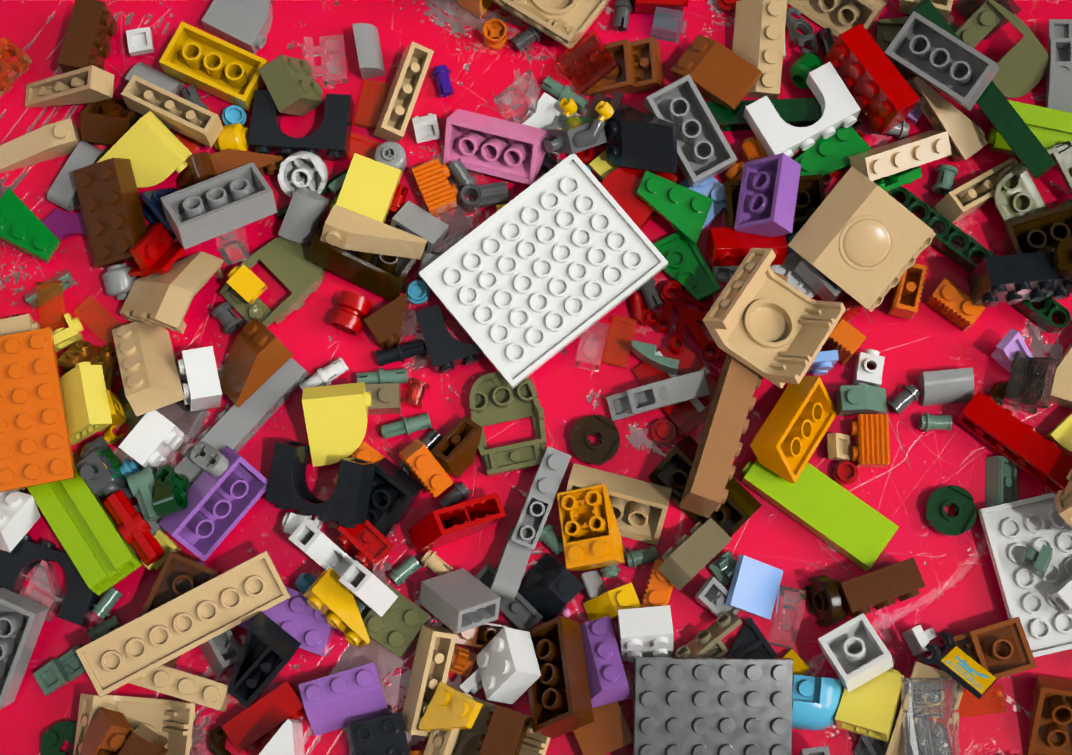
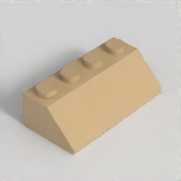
(840, 14)
(760, 41)
(147, 367)
(637, 504)

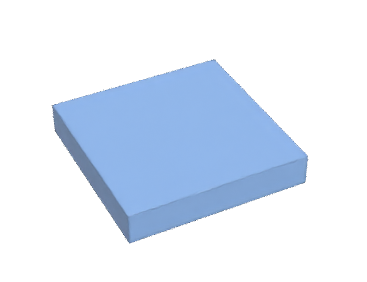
(754, 587)

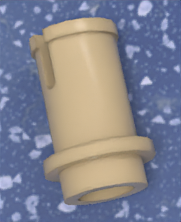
(435, 563)

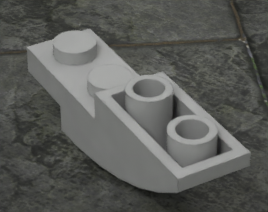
(1060, 65)
(658, 395)
(540, 498)

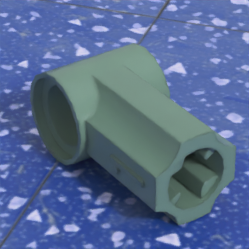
(142, 487)

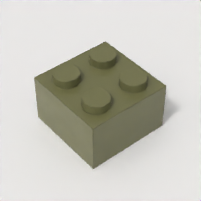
(292, 85)
(398, 626)

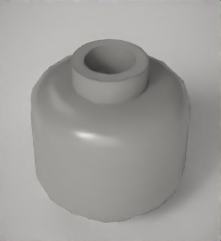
(392, 155)
(118, 281)

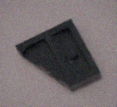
(751, 644)

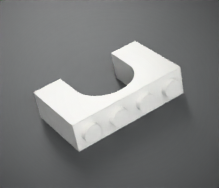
(837, 111)
(352, 573)

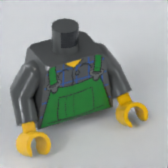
(577, 132)
(101, 466)

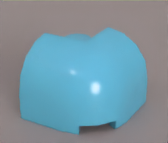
(815, 702)

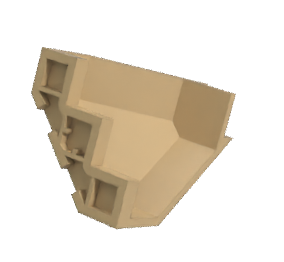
(165, 298)

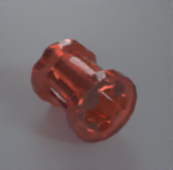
(415, 393)

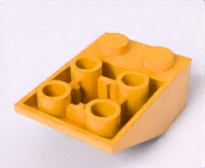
(589, 529)

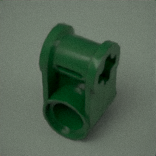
(170, 491)

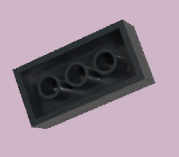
(1017, 279)

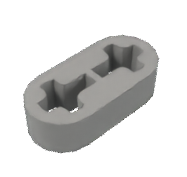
(206, 462)

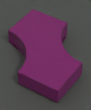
(65, 224)

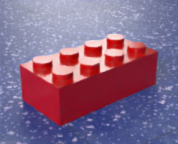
(871, 79)

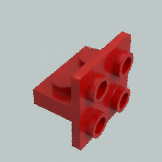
(155, 252)
(364, 544)

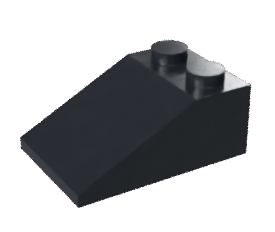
(641, 141)
(390, 496)

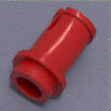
(398, 199)

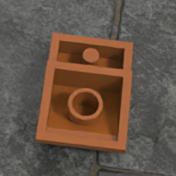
(637, 68)
(998, 648)

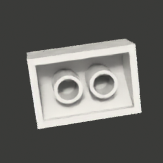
(287, 740)

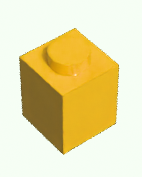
(246, 283)

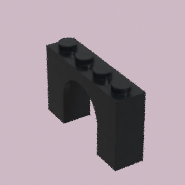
(329, 141)
(442, 347)
(289, 488)
(23, 558)

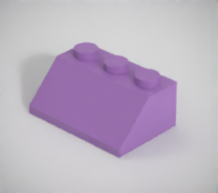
(768, 196)
(603, 663)
(344, 698)

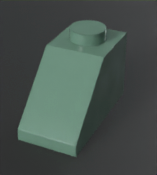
(860, 400)

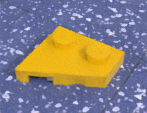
(449, 710)

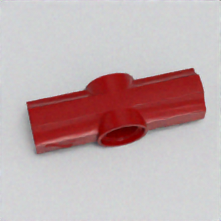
(134, 527)

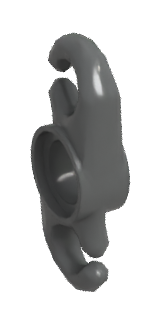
(808, 39)

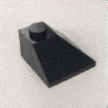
(549, 587)

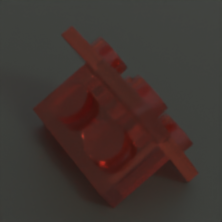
(586, 62)

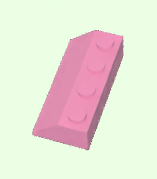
(495, 146)

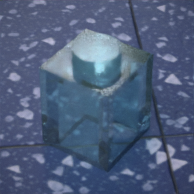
(668, 24)

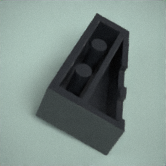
(261, 658)

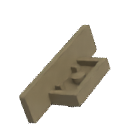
(709, 641)

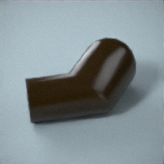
(998, 392)
(217, 742)

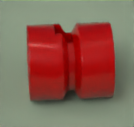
(350, 313)

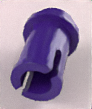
(444, 85)

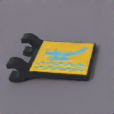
(958, 665)

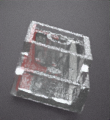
(930, 716)

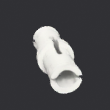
(325, 375)

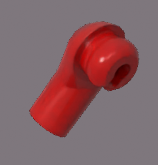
(640, 313)

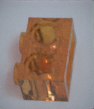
(11, 70)

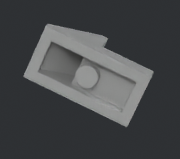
(713, 597)

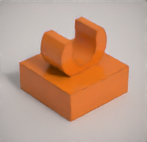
(462, 662)

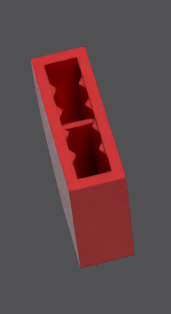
(623, 185)
(455, 522)

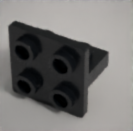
(380, 736)

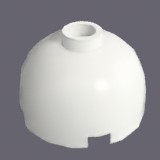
(302, 170)

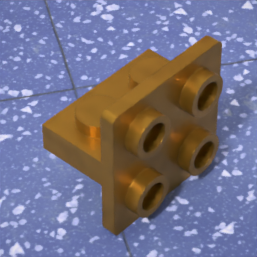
(85, 352)

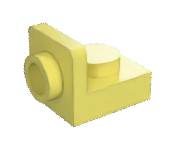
(66, 337)

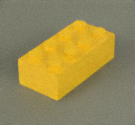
(213, 66)

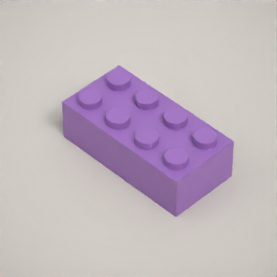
(216, 505)
(301, 623)

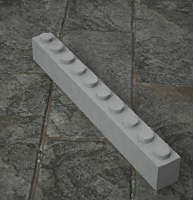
(240, 424)

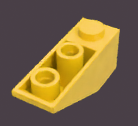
(338, 606)

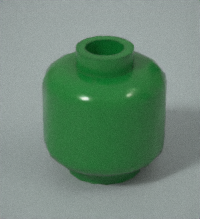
(802, 66)

